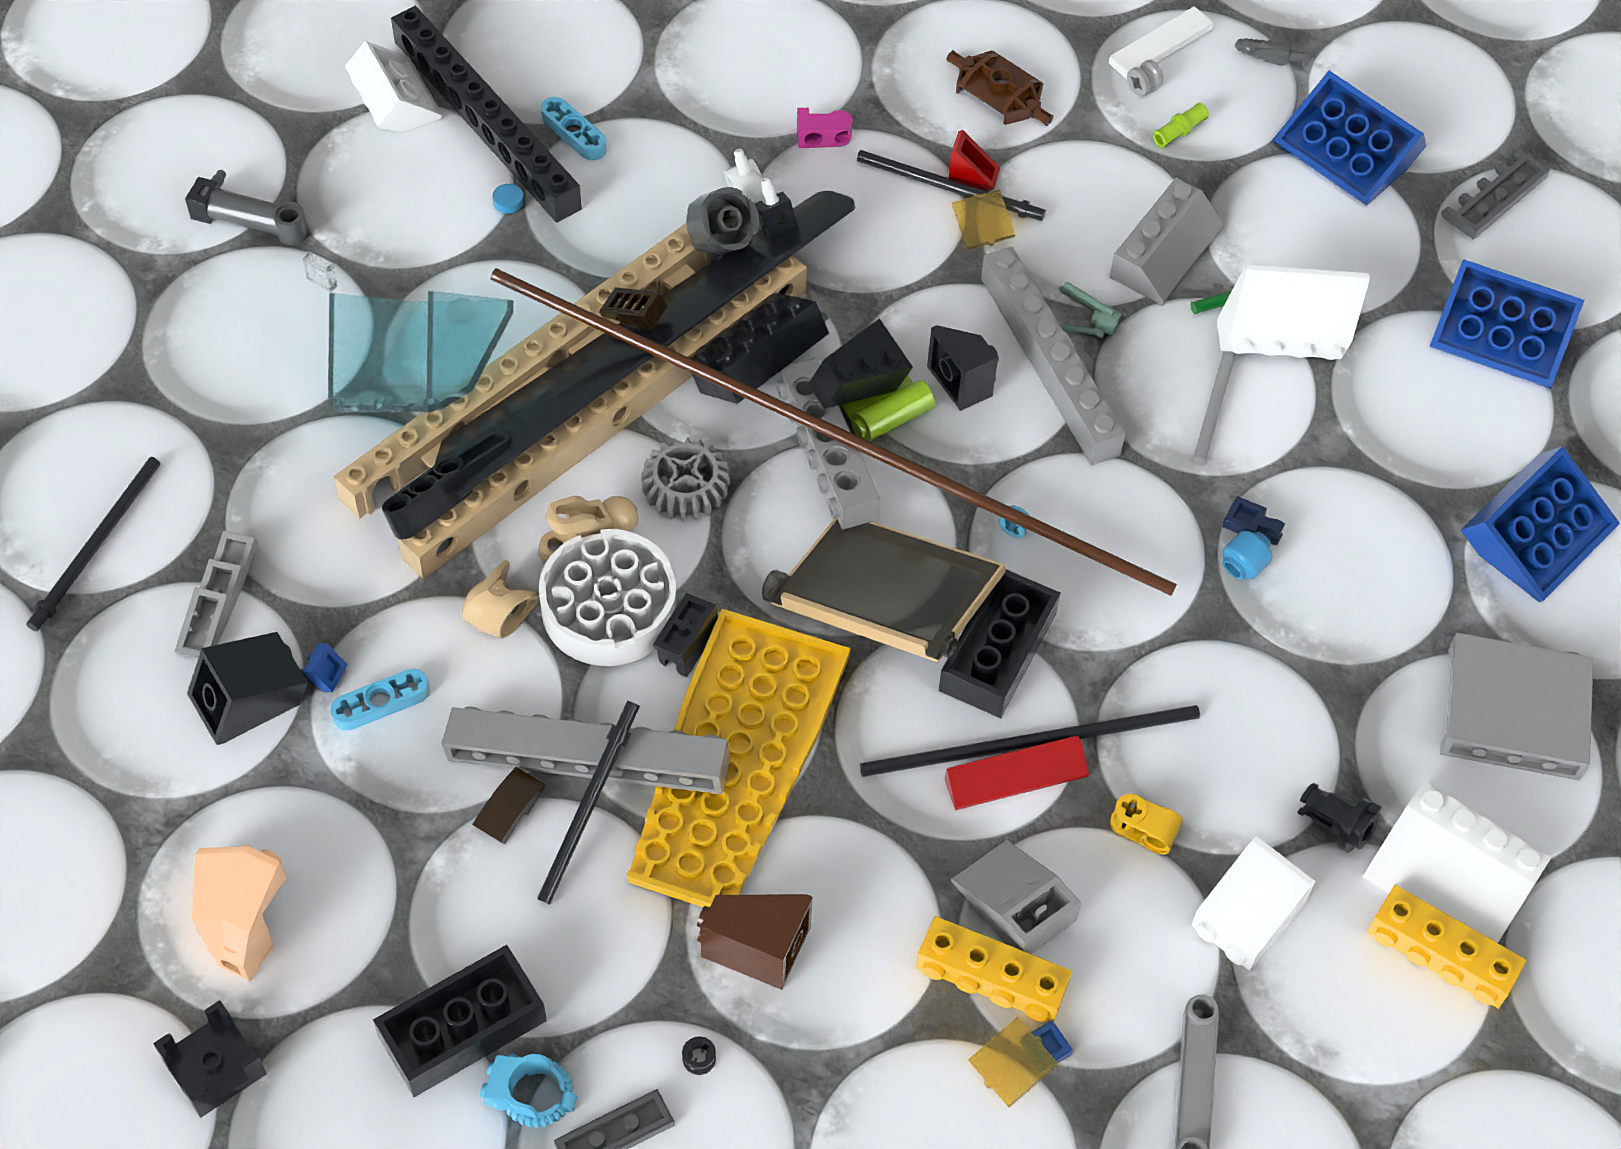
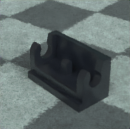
(686, 633)

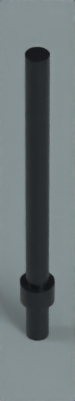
(618, 737)

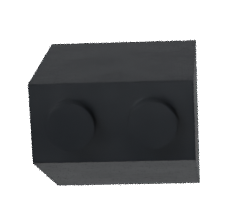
(245, 684)

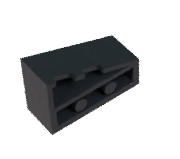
(861, 368)

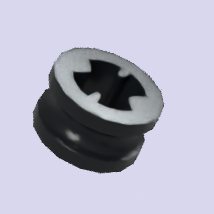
(695, 1067)

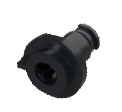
(1349, 821)

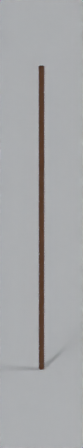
(836, 433)

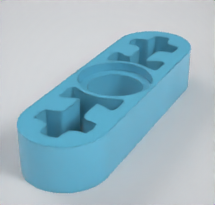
(577, 140)
(400, 681)

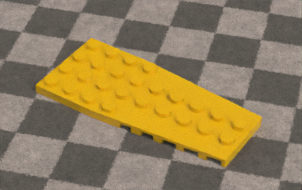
(769, 700)

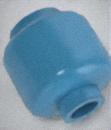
(1247, 555)

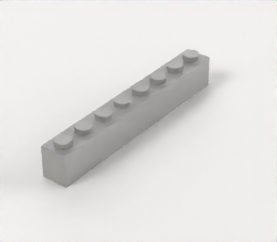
(1052, 356)
(577, 747)

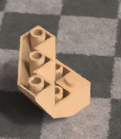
(229, 903)

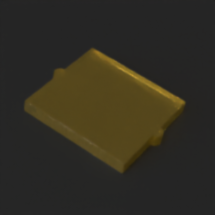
(983, 219)
(1013, 1062)

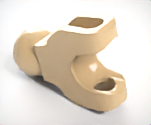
(586, 519)

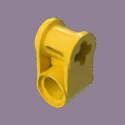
(1150, 824)

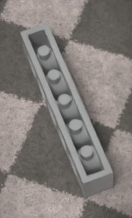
(838, 466)

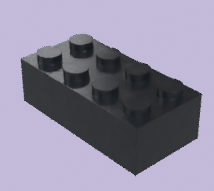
(762, 343)
(999, 643)
(460, 1020)

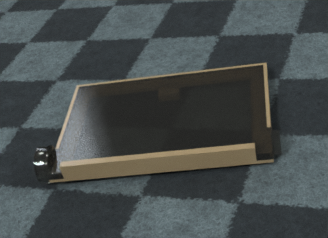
(887, 587)

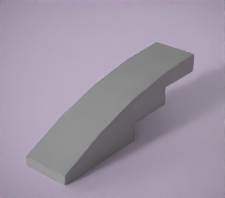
(217, 595)

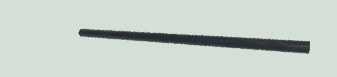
(1028, 740)

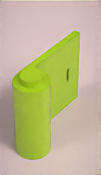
(887, 411)

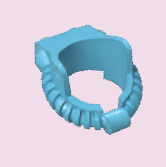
(506, 1073)

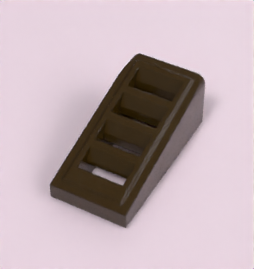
(646, 318)

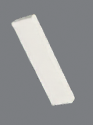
(1162, 41)

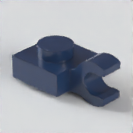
(1252, 517)

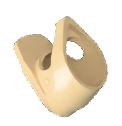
(491, 603)

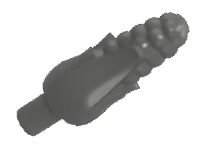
(1270, 51)

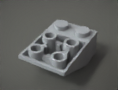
(1018, 897)

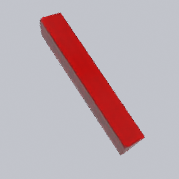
(1016, 772)

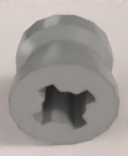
(1145, 77)

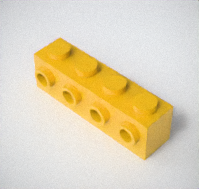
(1446, 947)
(993, 969)

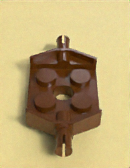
(1015, 99)

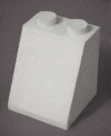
(1253, 903)

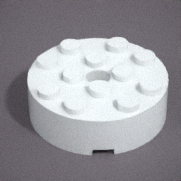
(607, 597)

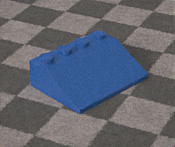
(1350, 139)
(1507, 323)
(1541, 524)

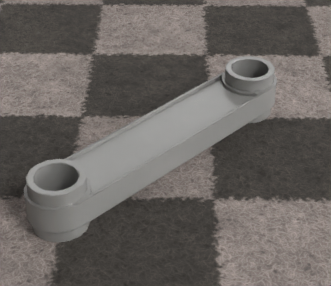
(1196, 1075)

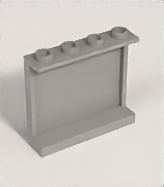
(1519, 706)

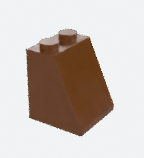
(756, 933)

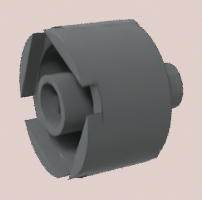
(722, 221)

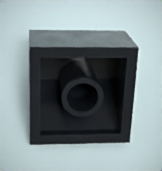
(962, 365)

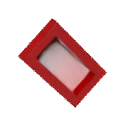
(972, 164)

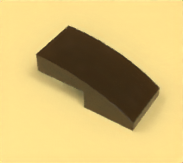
(508, 804)

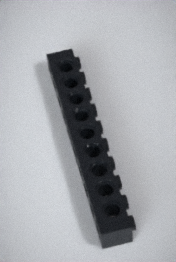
(487, 114)

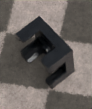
(211, 1061)

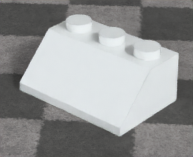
(392, 89)

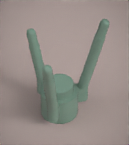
(1104, 317)

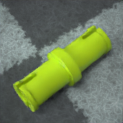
(1180, 125)

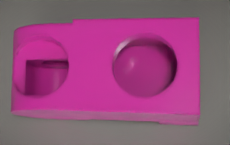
(823, 129)

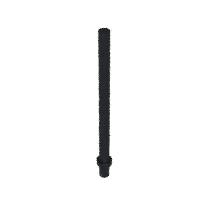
(1022, 208)
(46, 607)

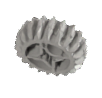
(684, 468)

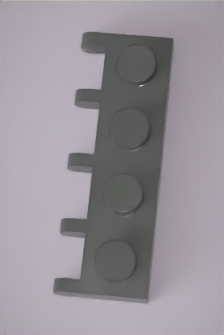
(1496, 196)

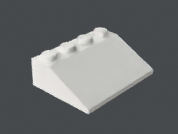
(1292, 312)
(1458, 862)

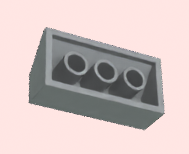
(1166, 242)

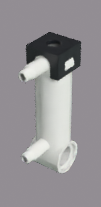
(773, 208)

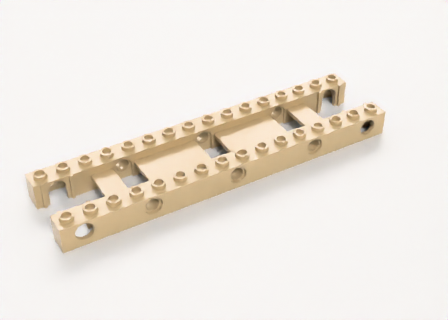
(417, 443)

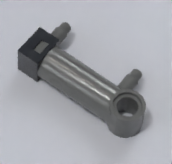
(283, 219)

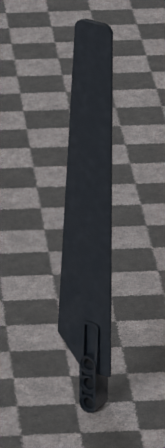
(561, 392)

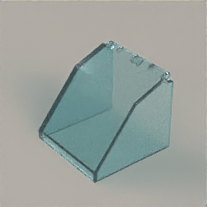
(410, 352)

